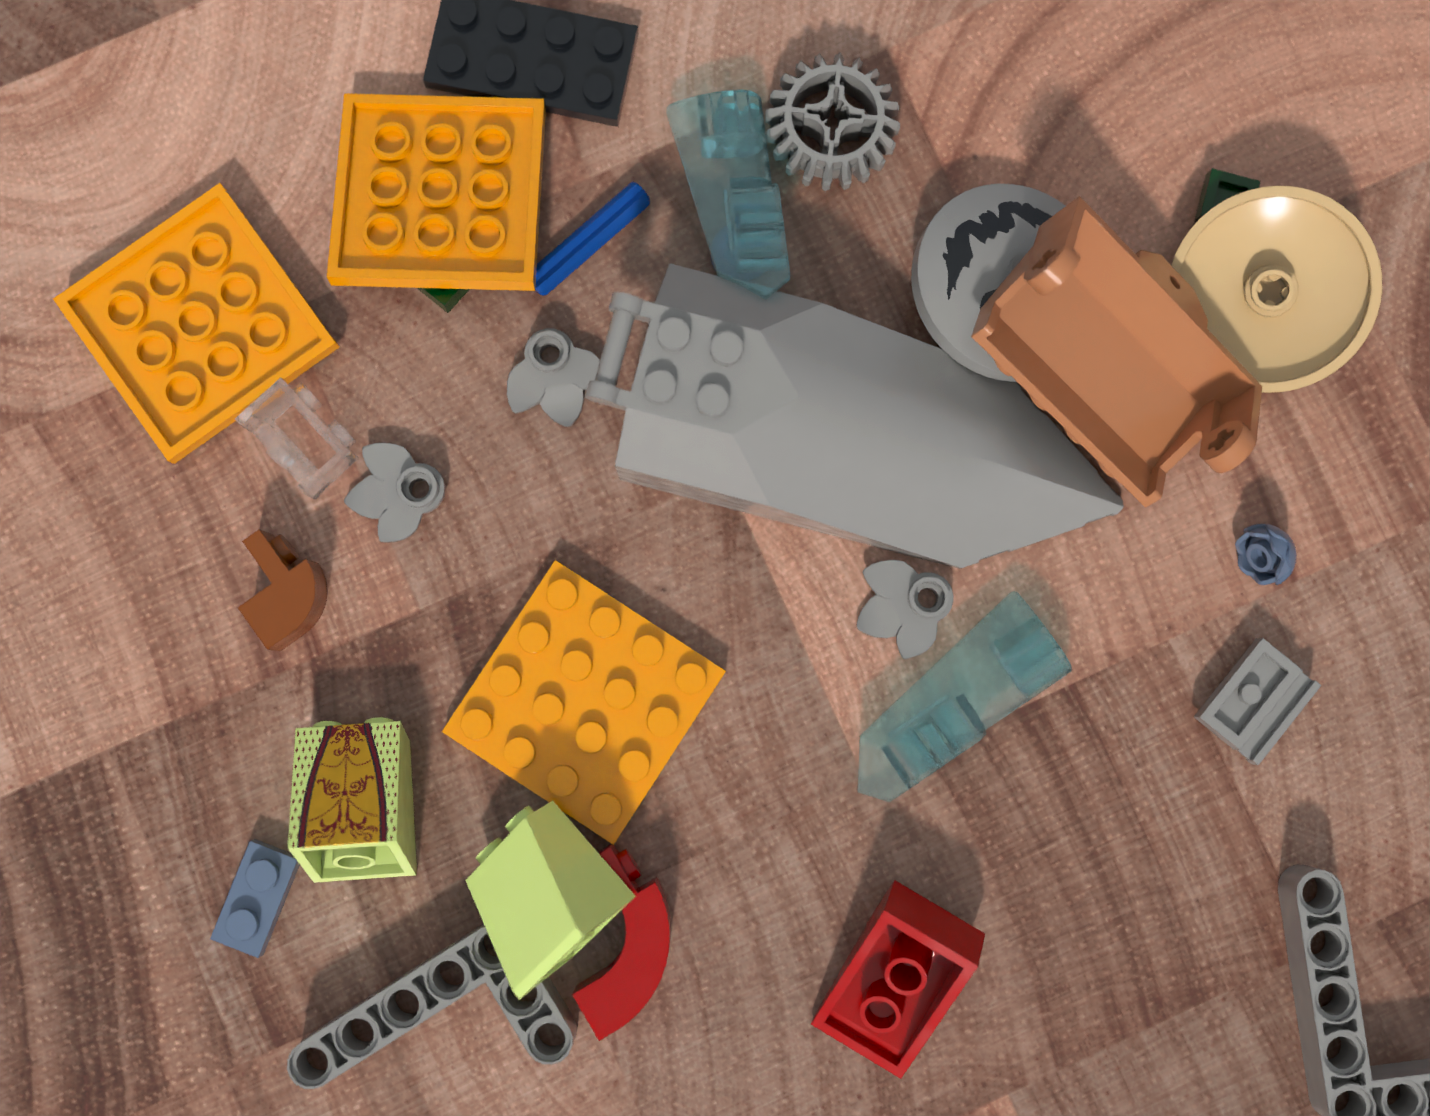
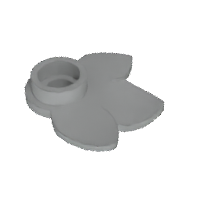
(552, 385)
(389, 493)
(897, 609)

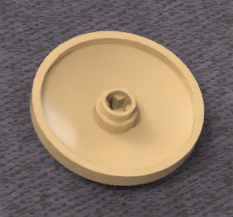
(1284, 282)

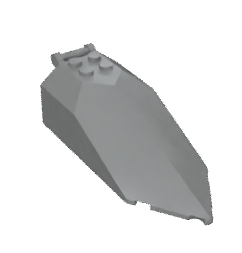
(836, 426)

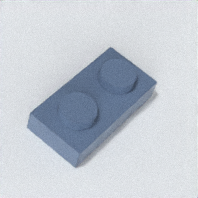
(256, 898)

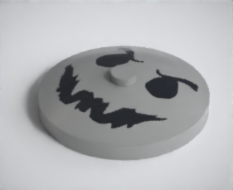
(967, 257)

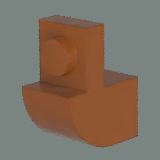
(293, 598)

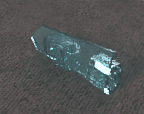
(732, 187)
(967, 691)

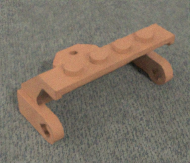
(1119, 354)

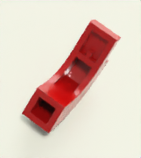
(628, 983)

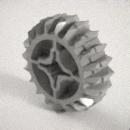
(812, 121)

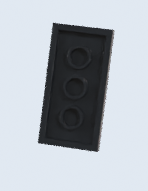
(532, 52)

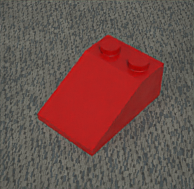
(900, 979)

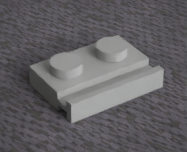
(1257, 701)

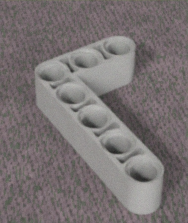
(434, 994)
(1343, 1014)

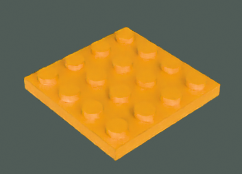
(437, 192)
(195, 322)
(584, 702)

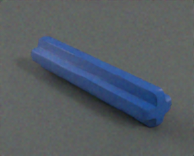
(590, 237)

